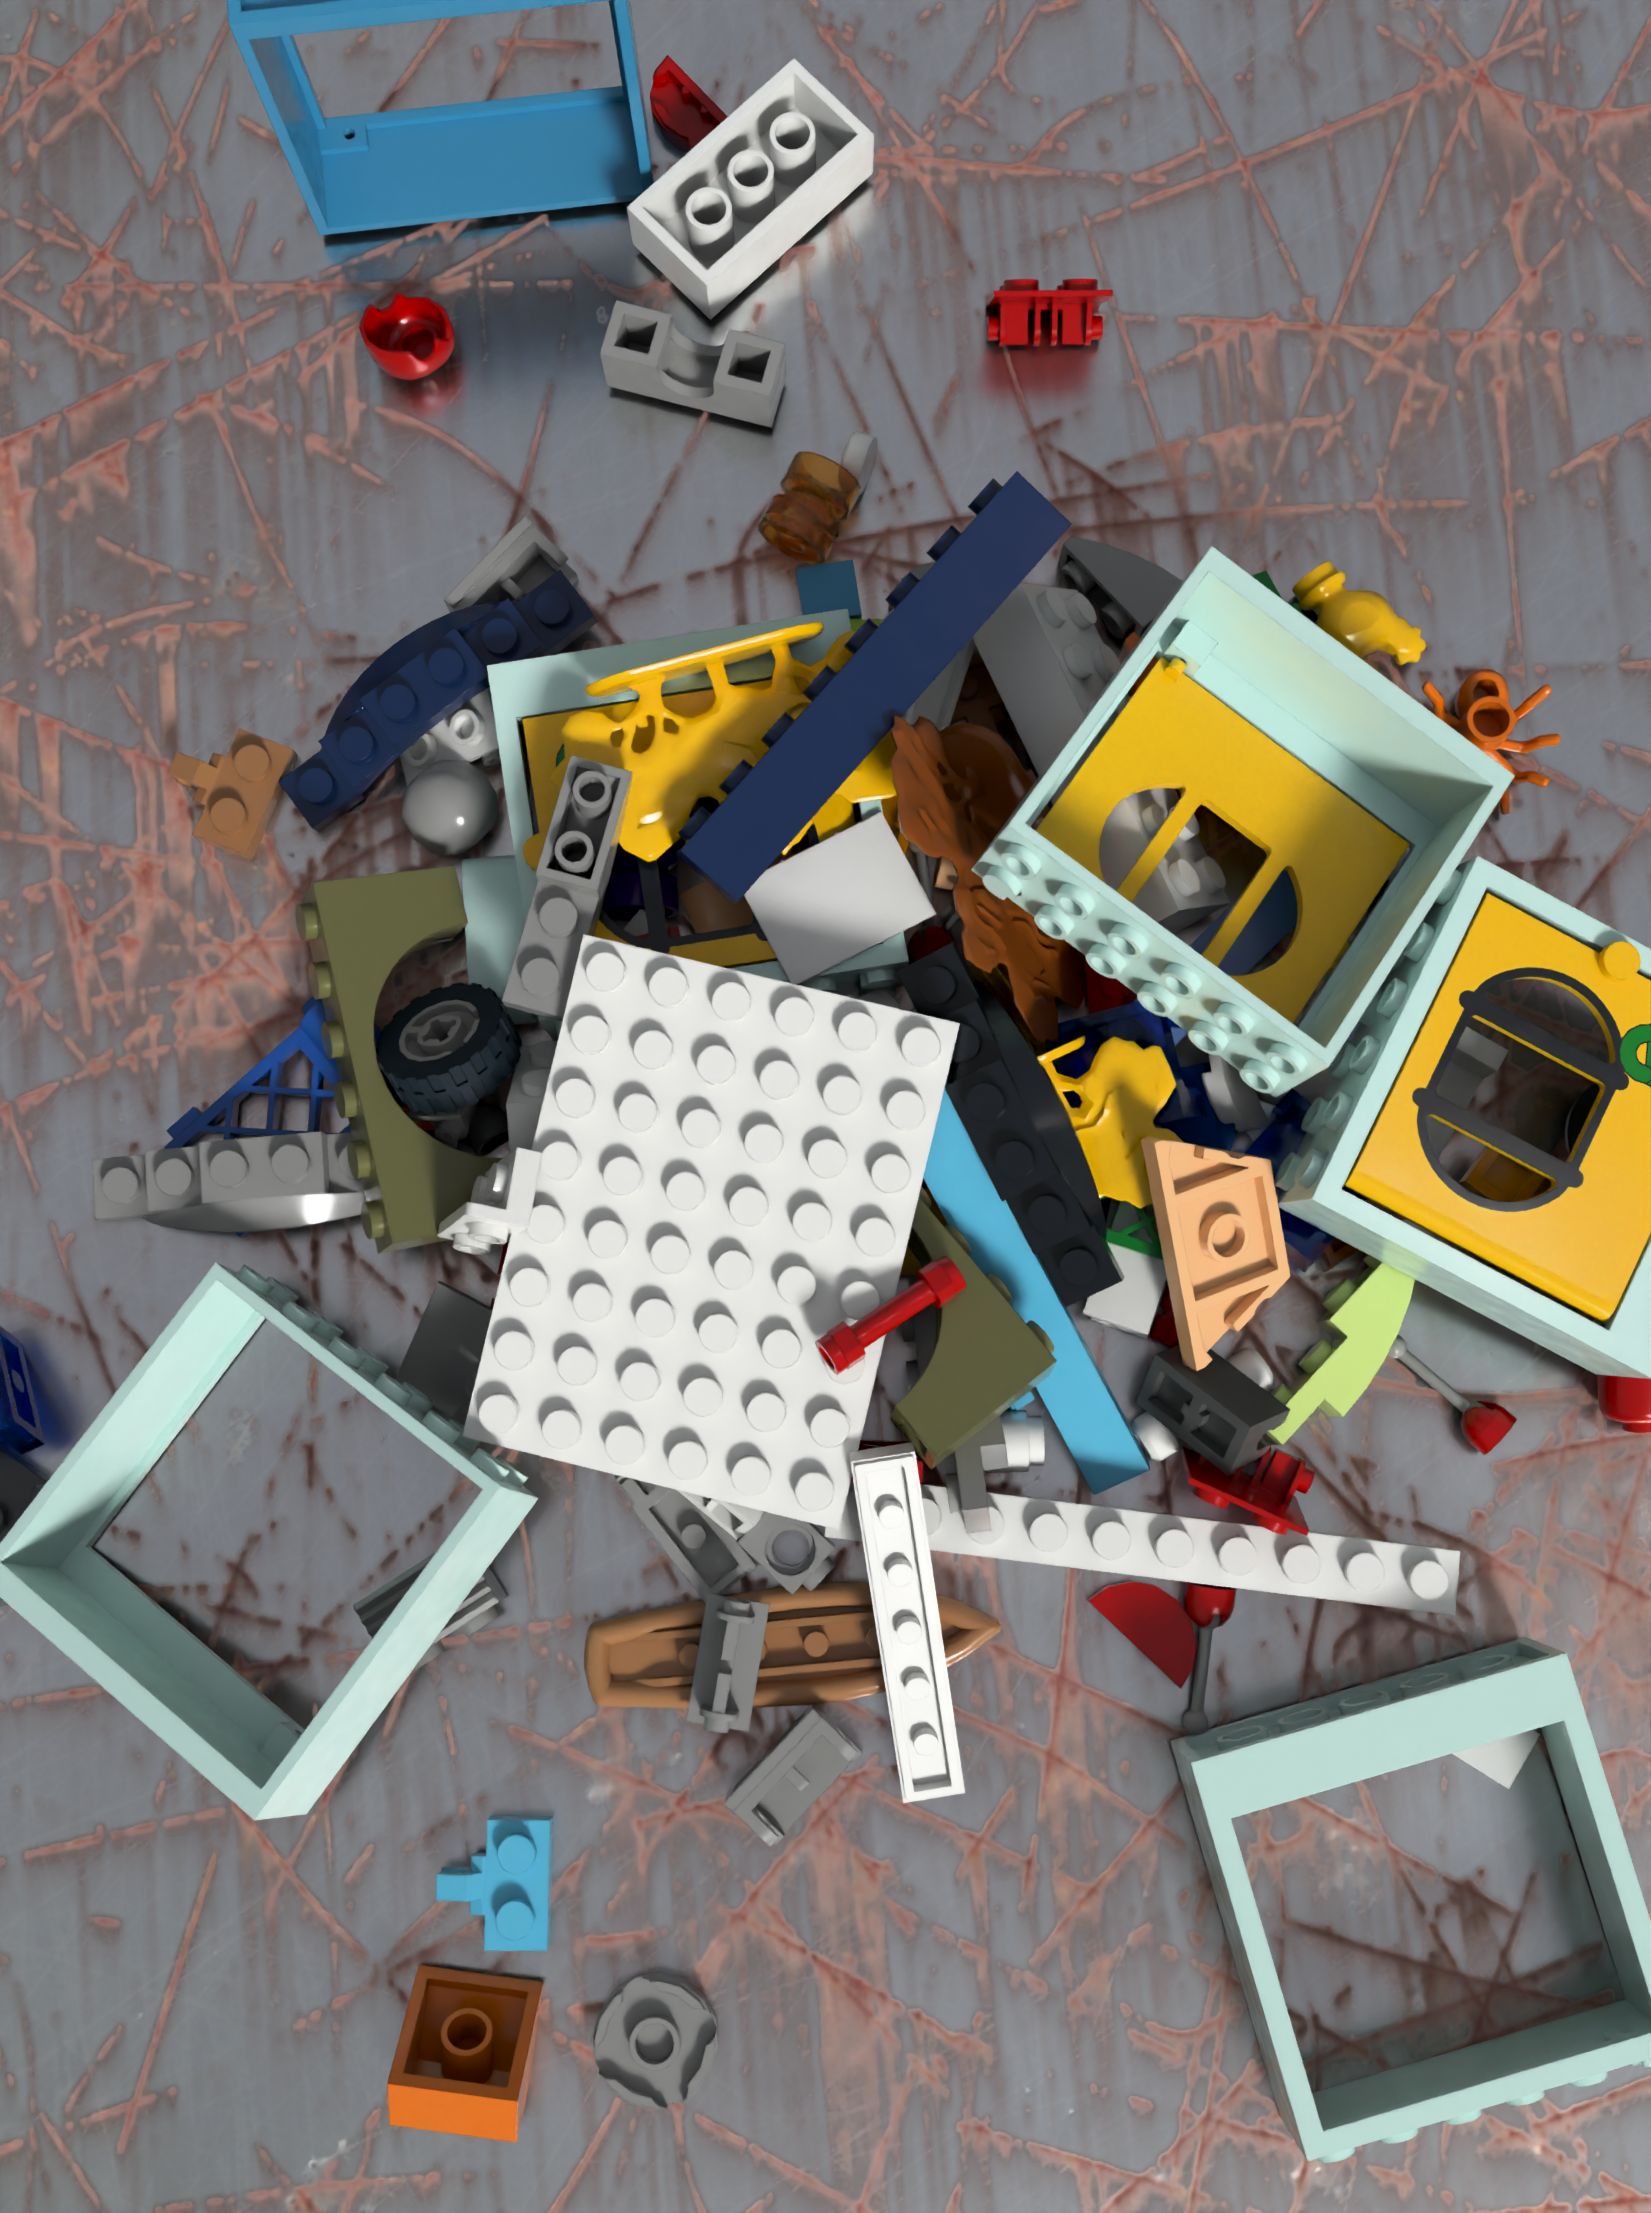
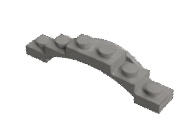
(233, 1184)

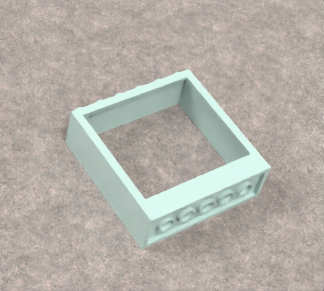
(152, 1659)
(1381, 1731)

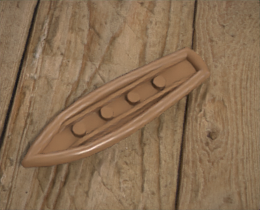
(813, 1649)

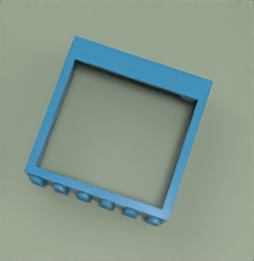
(445, 157)

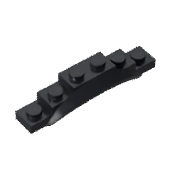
(1018, 1126)

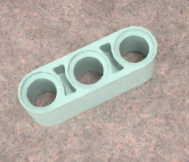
(493, 924)

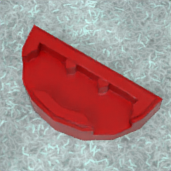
(681, 107)
(1152, 1624)

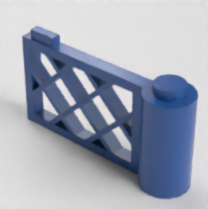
(309, 1040)

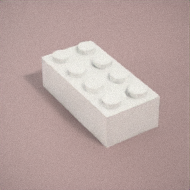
(751, 188)

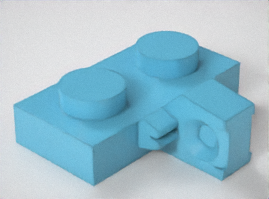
(508, 1883)

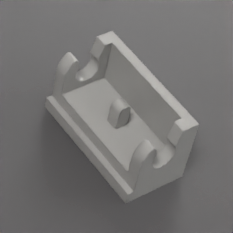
(511, 569)
(792, 1774)

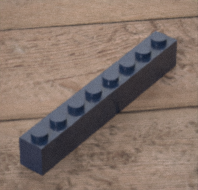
(880, 680)

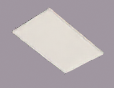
(838, 899)

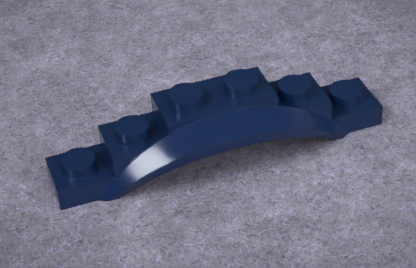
(422, 684)

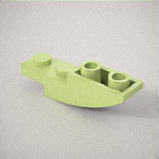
(1364, 1325)

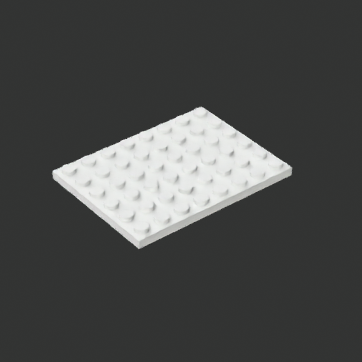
(704, 1208)

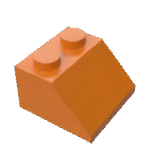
(465, 2054)

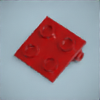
(1073, 298)
(1269, 1498)

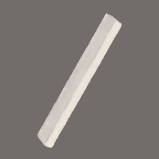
(907, 1621)

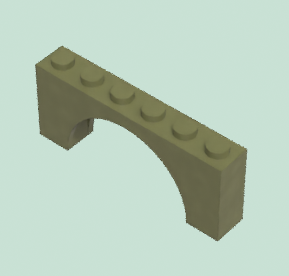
(356, 938)
(980, 1354)

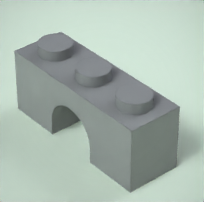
(655, 360)

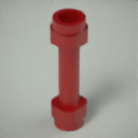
(935, 1284)

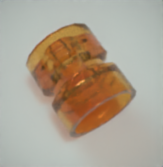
(813, 500)

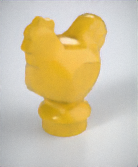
(1357, 618)

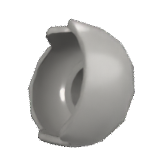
(449, 807)

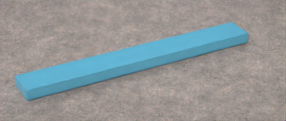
(1075, 1387)

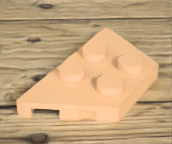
(1215, 1237)

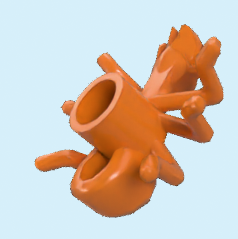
(1489, 719)

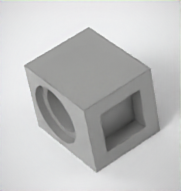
(759, 1545)

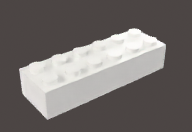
(1049, 674)

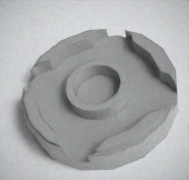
(655, 2040)

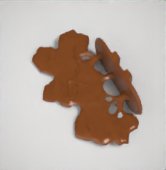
(951, 804)

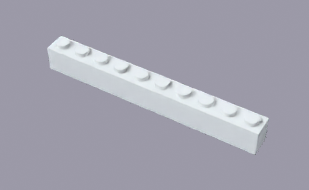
(1190, 1550)

